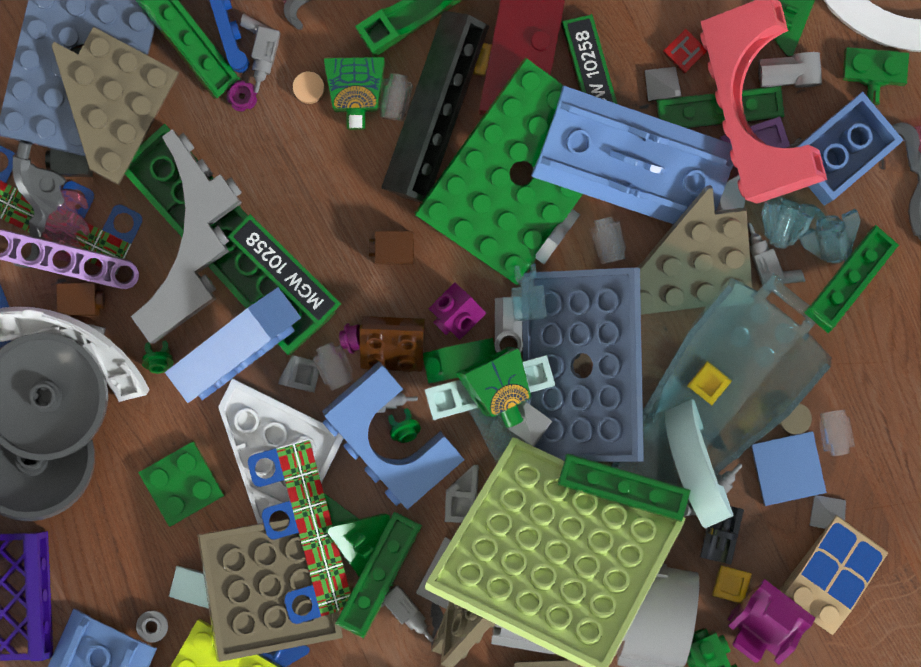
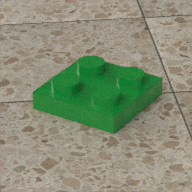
(181, 484)

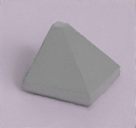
(662, 83)
(300, 374)
(533, 424)
(825, 509)

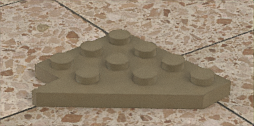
(112, 99)
(696, 258)
(458, 634)

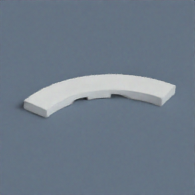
(878, 24)
(117, 367)

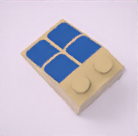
(834, 574)

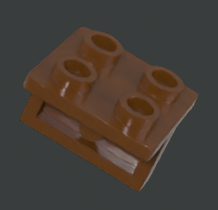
(393, 342)

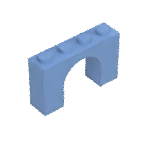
(407, 477)

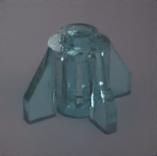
(786, 220)
(832, 237)

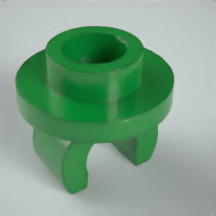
(157, 361)
(406, 430)

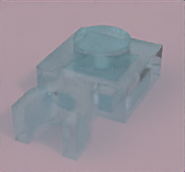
(528, 300)

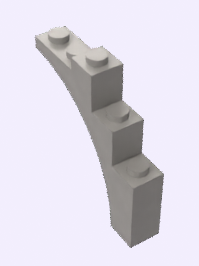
(206, 202)

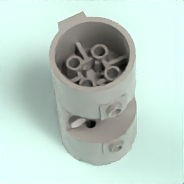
(660, 630)

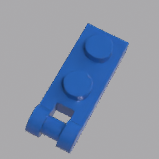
(229, 35)

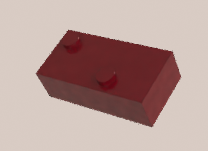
(521, 31)

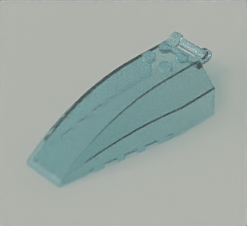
(763, 354)

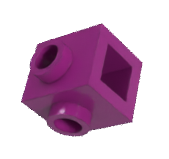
(456, 311)

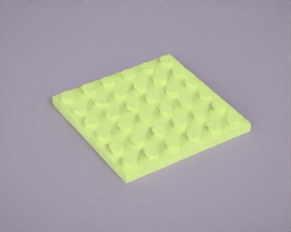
(553, 559)

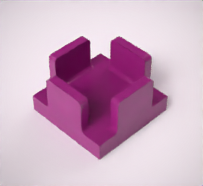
(768, 622)

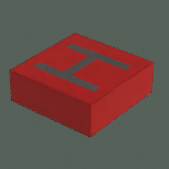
(685, 51)

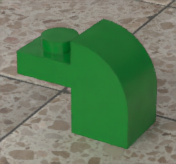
(445, 362)

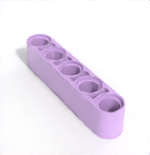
(77, 260)

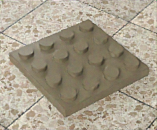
(247, 589)

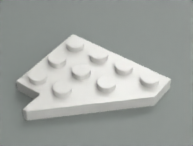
(262, 424)

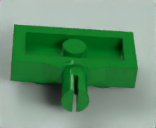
(875, 69)

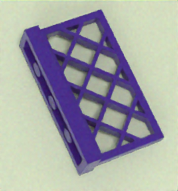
(37, 593)

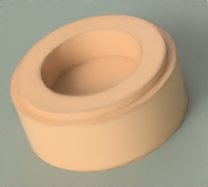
(308, 87)

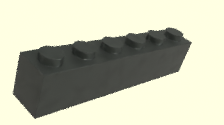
(435, 106)

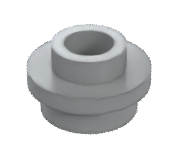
(159, 619)

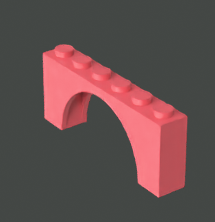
(732, 45)

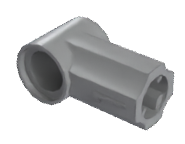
(799, 70)
(505, 323)

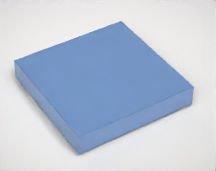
(788, 468)

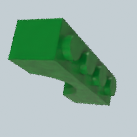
(398, 21)

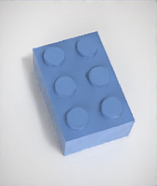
(851, 145)

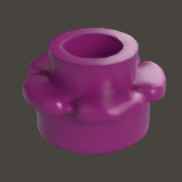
(241, 104)
(350, 338)

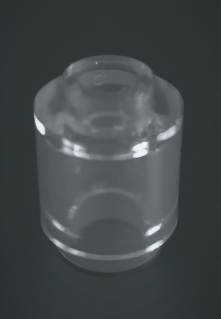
(395, 97)
(608, 240)
(333, 366)
(836, 432)

